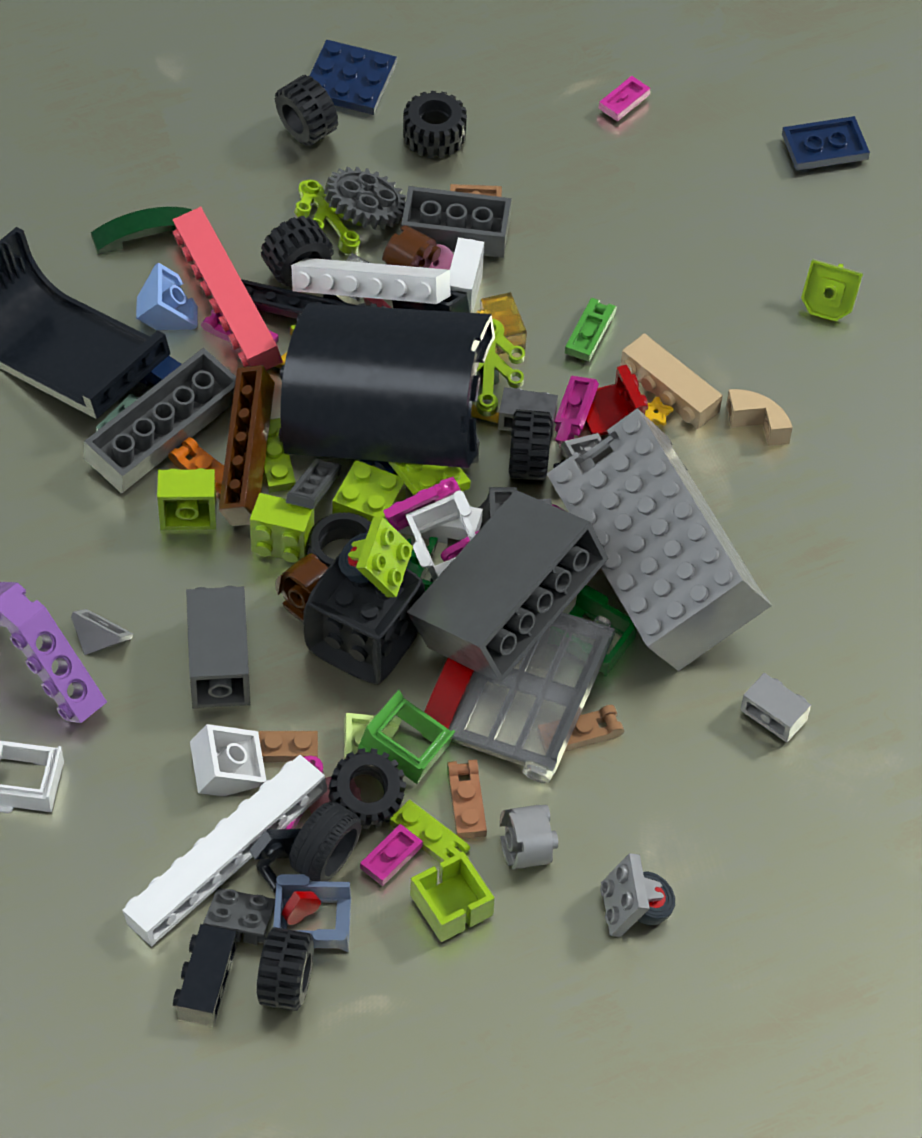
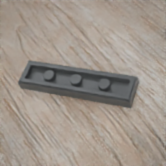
(314, 483)

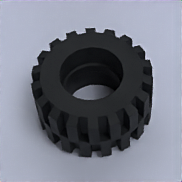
(306, 110)
(434, 124)
(292, 243)
(530, 444)
(374, 765)
(285, 968)

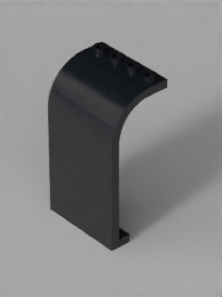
(63, 342)

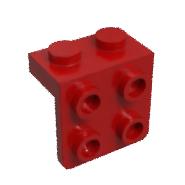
(615, 402)

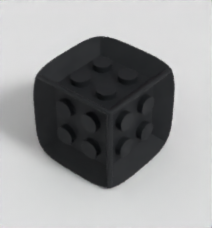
(359, 625)

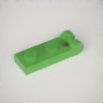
(590, 329)

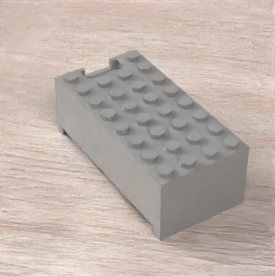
(661, 541)

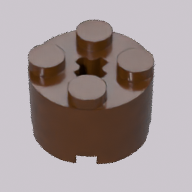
(411, 249)
(299, 582)

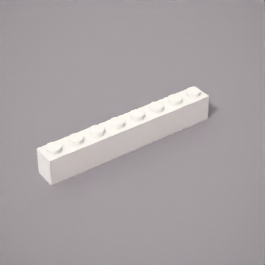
(223, 850)

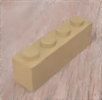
(671, 381)

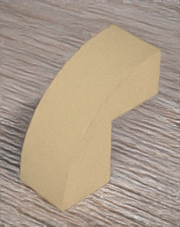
(752, 408)

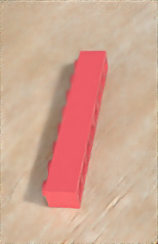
(226, 289)

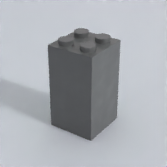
(218, 647)

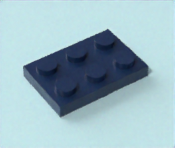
(825, 143)

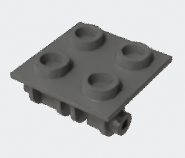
(241, 913)

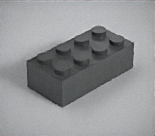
(457, 215)

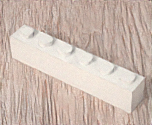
(371, 280)

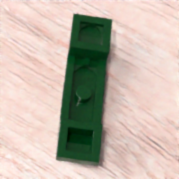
(135, 225)

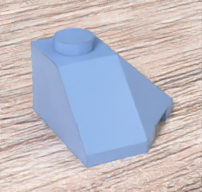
(164, 303)

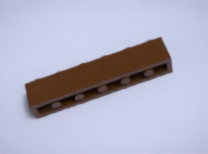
(246, 444)

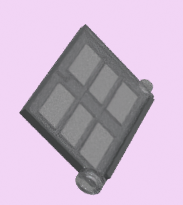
(539, 701)

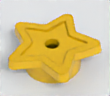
(663, 410)

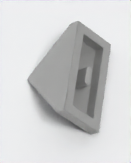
(579, 445)
(96, 632)

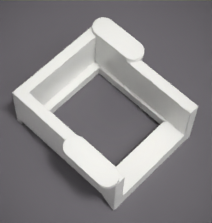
(433, 516)
(29, 798)

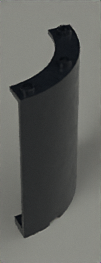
(383, 384)

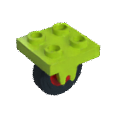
(377, 557)

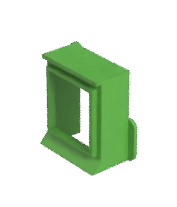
(412, 766)

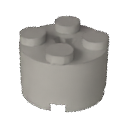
(527, 836)

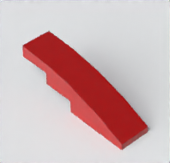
(448, 692)

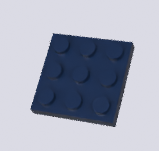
(353, 75)

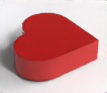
(300, 905)

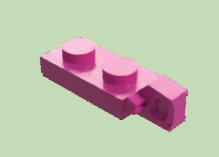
(574, 408)
(397, 512)

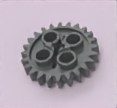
(365, 197)

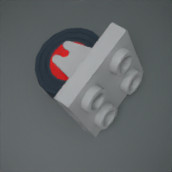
(635, 896)

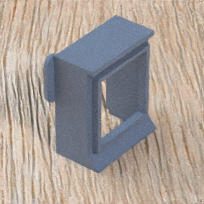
(328, 893)

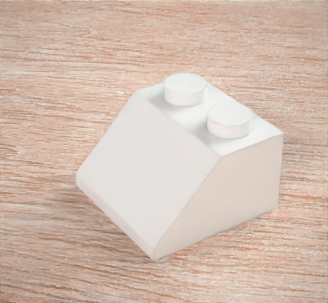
(227, 760)

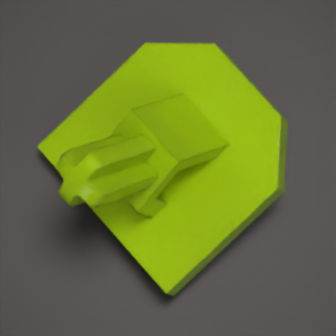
(830, 290)

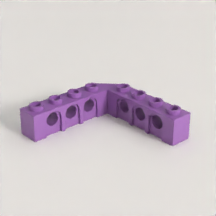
(26, 623)

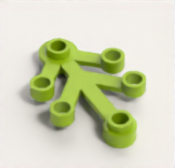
(313, 192)
(494, 361)

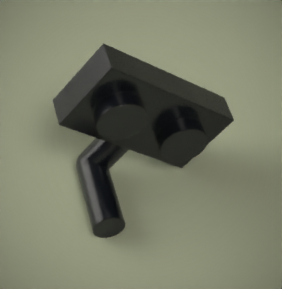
(268, 847)

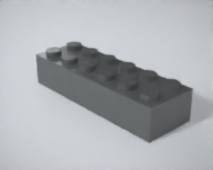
(161, 420)

